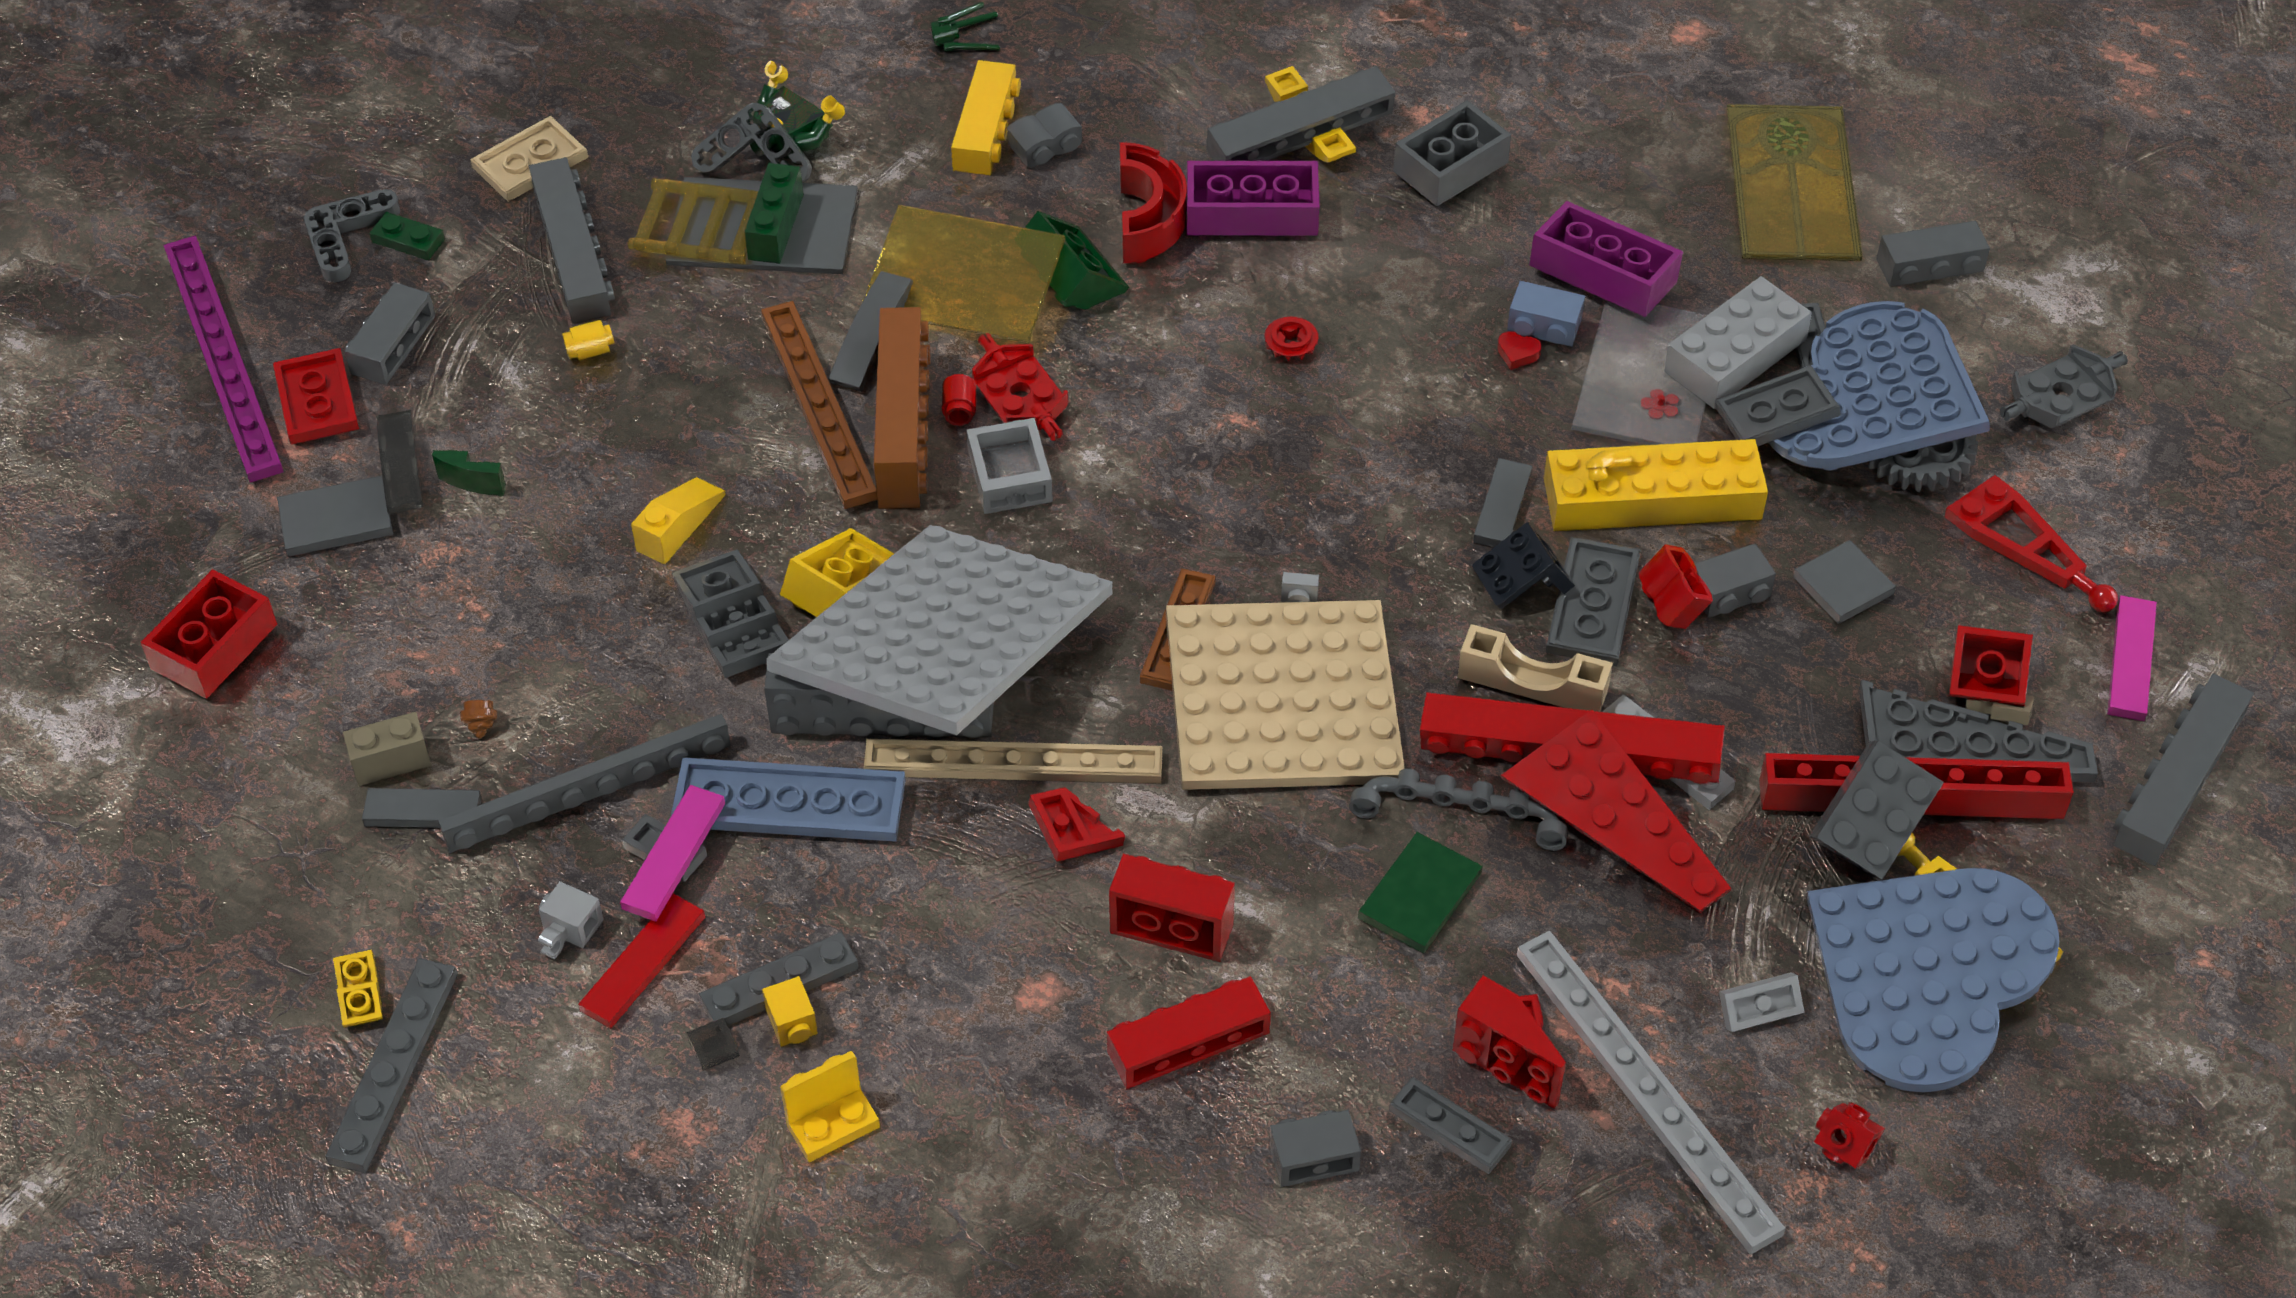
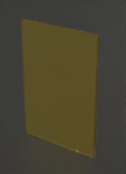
(971, 271)

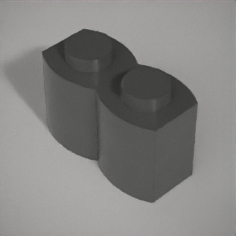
(1044, 135)

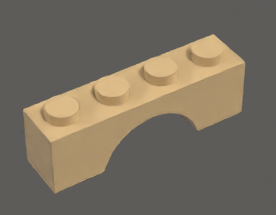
(1494, 662)

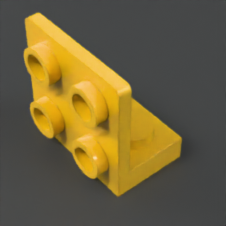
(827, 1107)

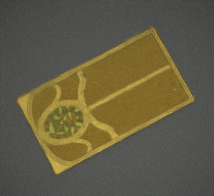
(1793, 183)

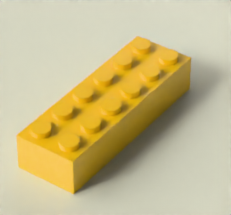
(1659, 488)

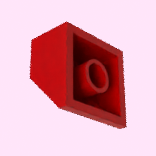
(1990, 665)

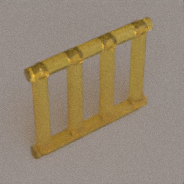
(691, 192)

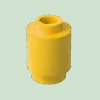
(588, 340)

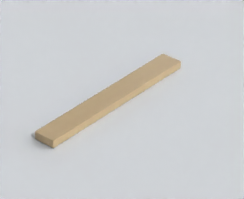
(1016, 760)

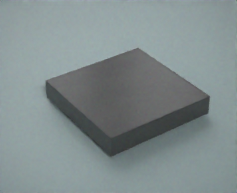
(1844, 581)

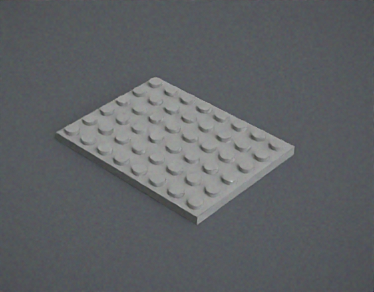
(940, 628)

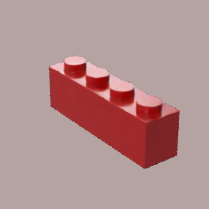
(1188, 1032)

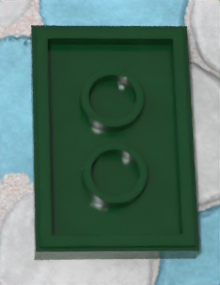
(1420, 892)

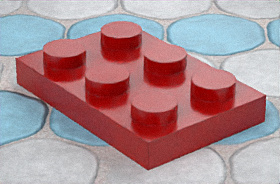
(315, 396)

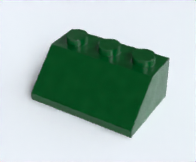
(1082, 273)

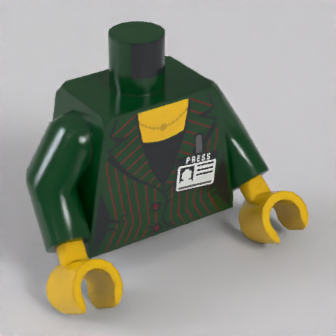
(800, 118)

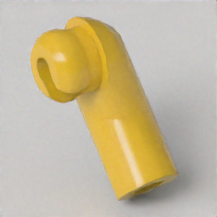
(1607, 459)

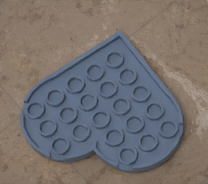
(1894, 387)
(1928, 967)

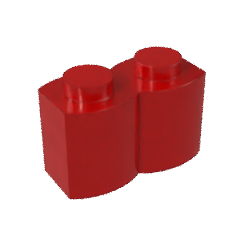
(1675, 587)

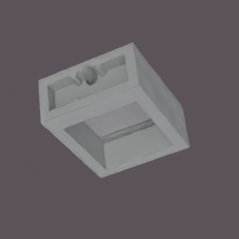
(1009, 465)

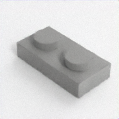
(1761, 1002)

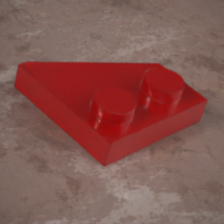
(1071, 826)

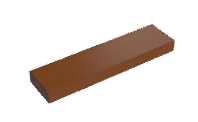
(1189, 589)

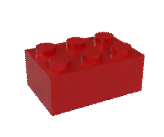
(209, 633)
(1171, 907)

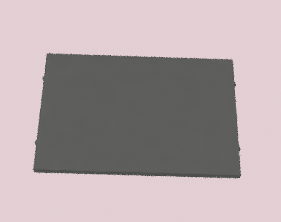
(816, 240)

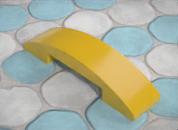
(1325, 146)

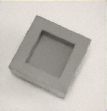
(1299, 587)

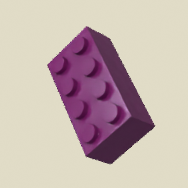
(1253, 198)
(1605, 258)

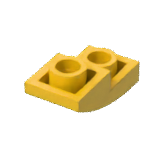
(358, 988)

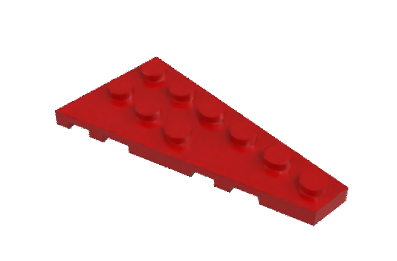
(1607, 798)

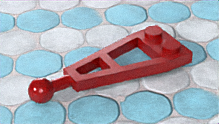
(1996, 498)

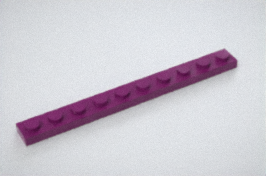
(223, 359)

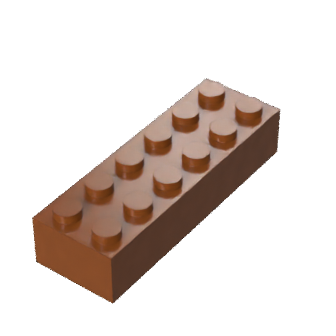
(901, 408)

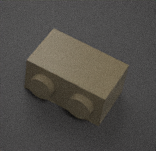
(386, 748)

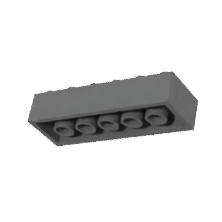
(810, 710)

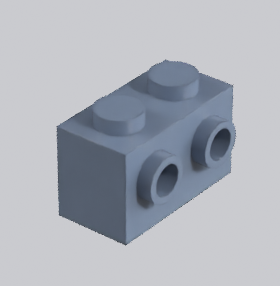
(1546, 313)

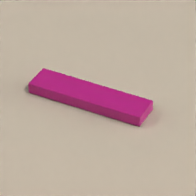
(2132, 658)
(672, 853)

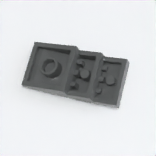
(730, 612)

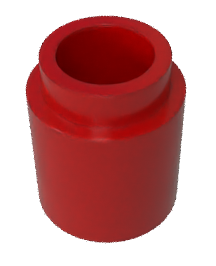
(958, 399)

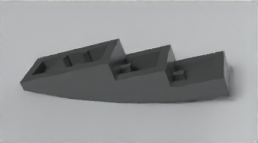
(860, 345)

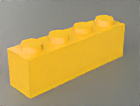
(985, 117)

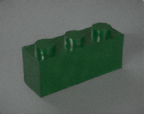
(774, 213)

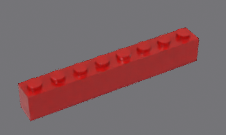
(1517, 729)
(1968, 788)

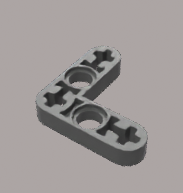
(749, 134)
(336, 223)

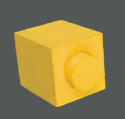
(790, 1011)

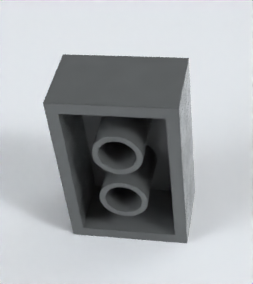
(1452, 153)
(1876, 809)

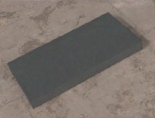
(1595, 611)

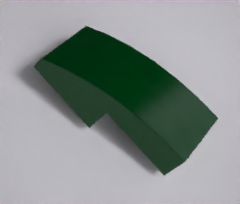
(478, 477)

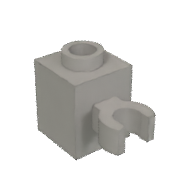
(569, 917)

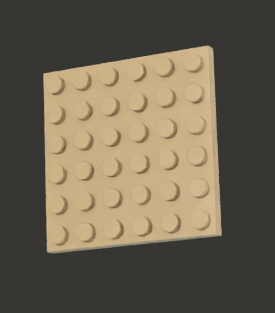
(1282, 694)

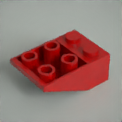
(1507, 1041)

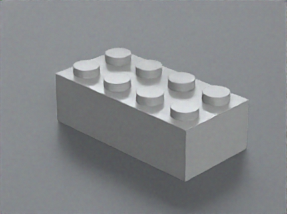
(1737, 341)

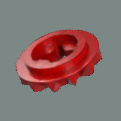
(1289, 328)

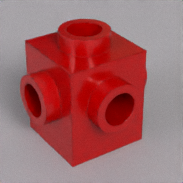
(1847, 1134)

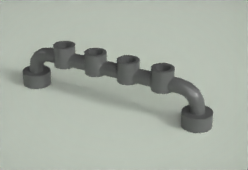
(1444, 792)

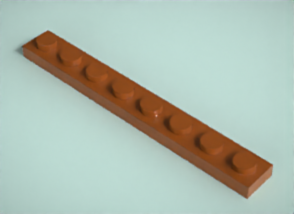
(819, 405)

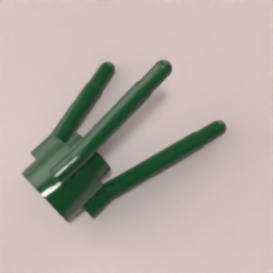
(946, 29)

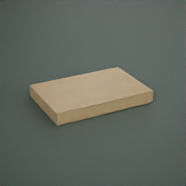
(507, 163)

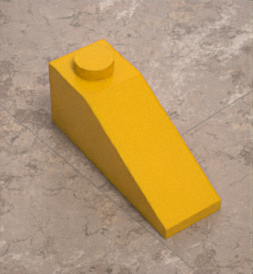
(673, 518)

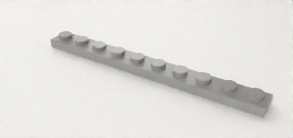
(1651, 1093)

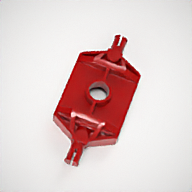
(1015, 369)

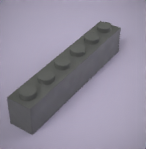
(1296, 120)
(570, 240)
(2182, 769)

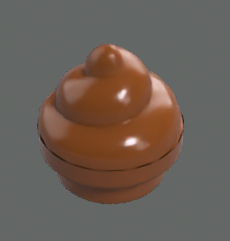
(478, 716)

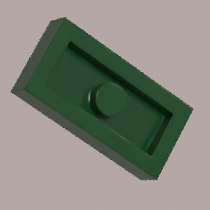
(407, 236)

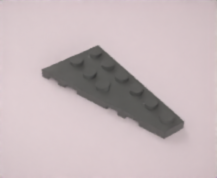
(1955, 732)

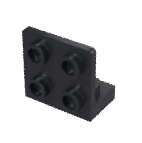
(1518, 565)

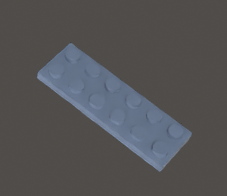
(799, 798)

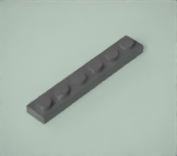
(391, 1066)

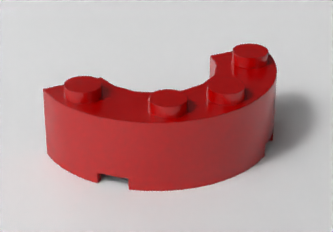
(1164, 188)

